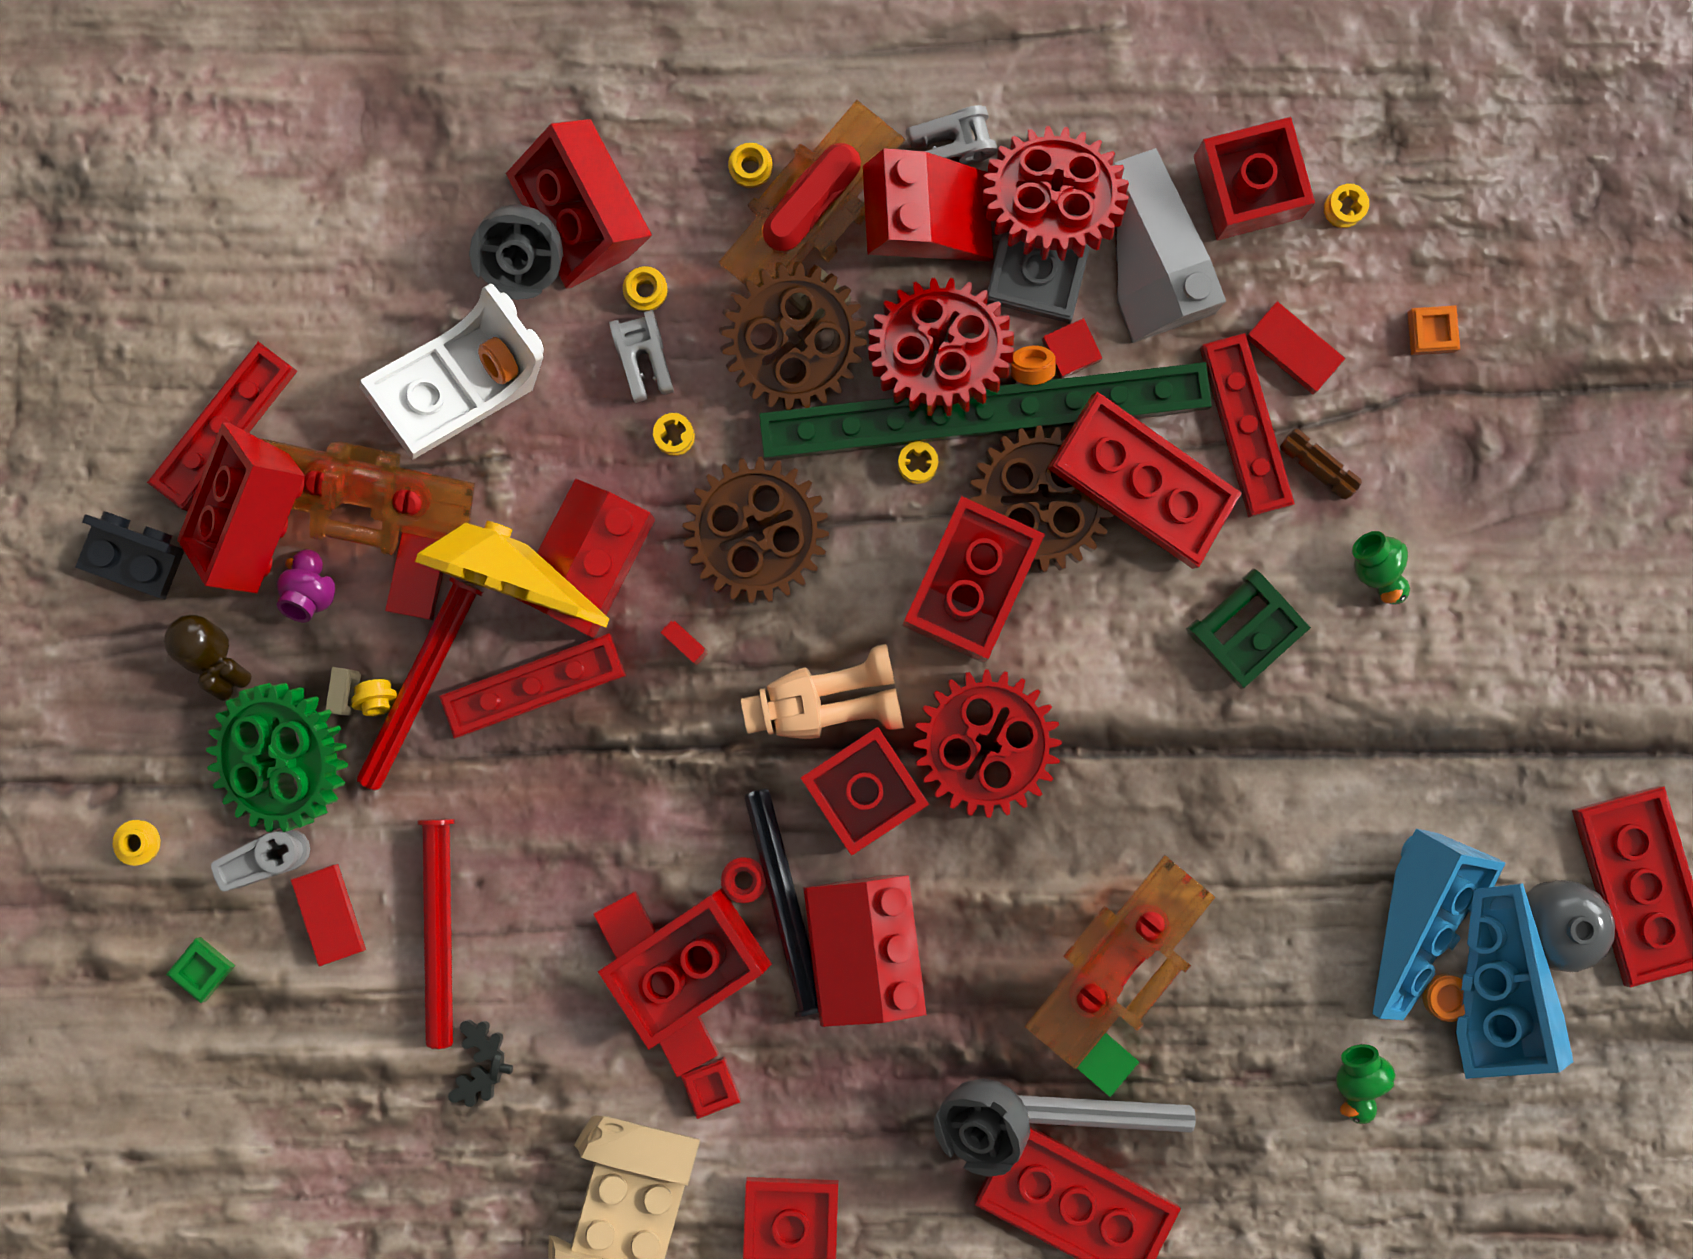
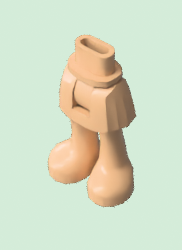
(794, 706)

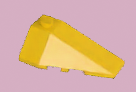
(508, 567)

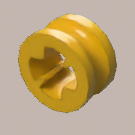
(1333, 205)
(660, 432)
(918, 449)

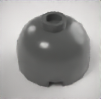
(517, 251)
(1571, 924)
(983, 1126)

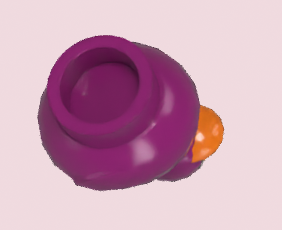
(302, 589)

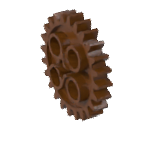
(767, 305)
(1034, 458)
(738, 493)

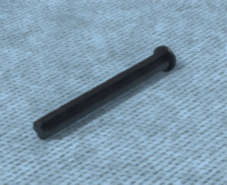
(783, 899)

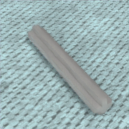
(1110, 1114)

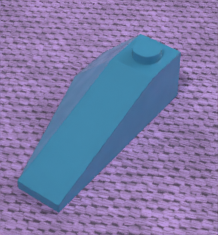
(1426, 907)
(1509, 994)

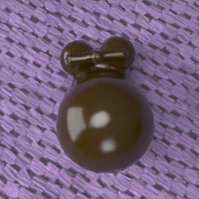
(203, 651)

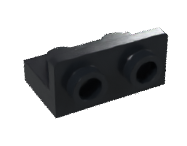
(128, 557)

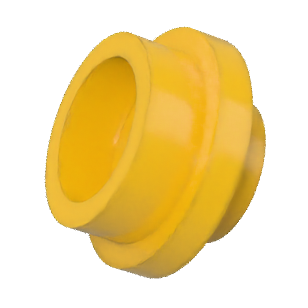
(750, 152)
(642, 276)
(373, 697)
(149, 842)

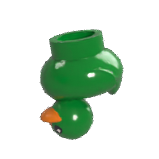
(1380, 565)
(1361, 1080)

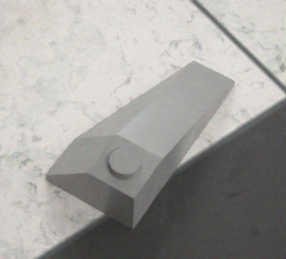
(1160, 256)

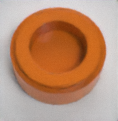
(498, 360)
(1033, 365)
(1444, 997)

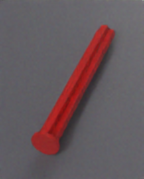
(417, 684)
(437, 932)

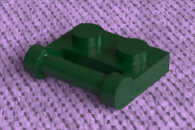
(1259, 639)

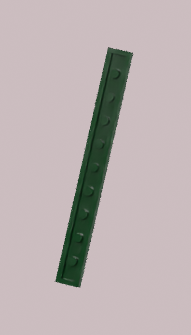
(1010, 409)

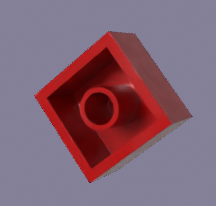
(1253, 178)
(864, 791)

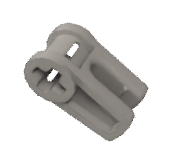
(956, 128)
(631, 341)
(260, 859)

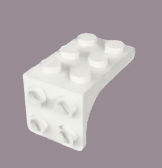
(444, 383)

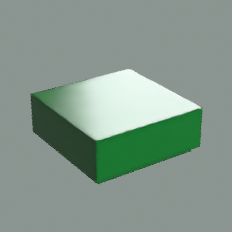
(200, 970)
(1108, 1064)

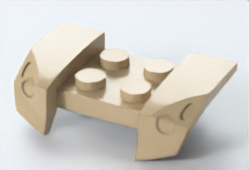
(630, 1191)

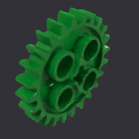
(276, 757)

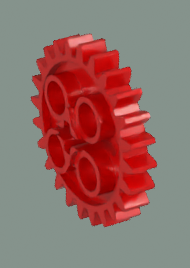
(1055, 193)
(903, 333)
(1023, 764)

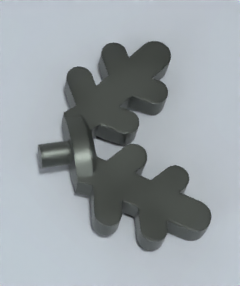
(489, 1049)

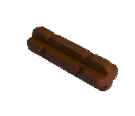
(1320, 464)

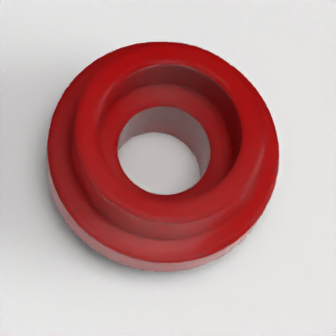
(739, 894)

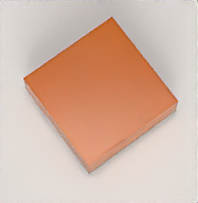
(1433, 330)

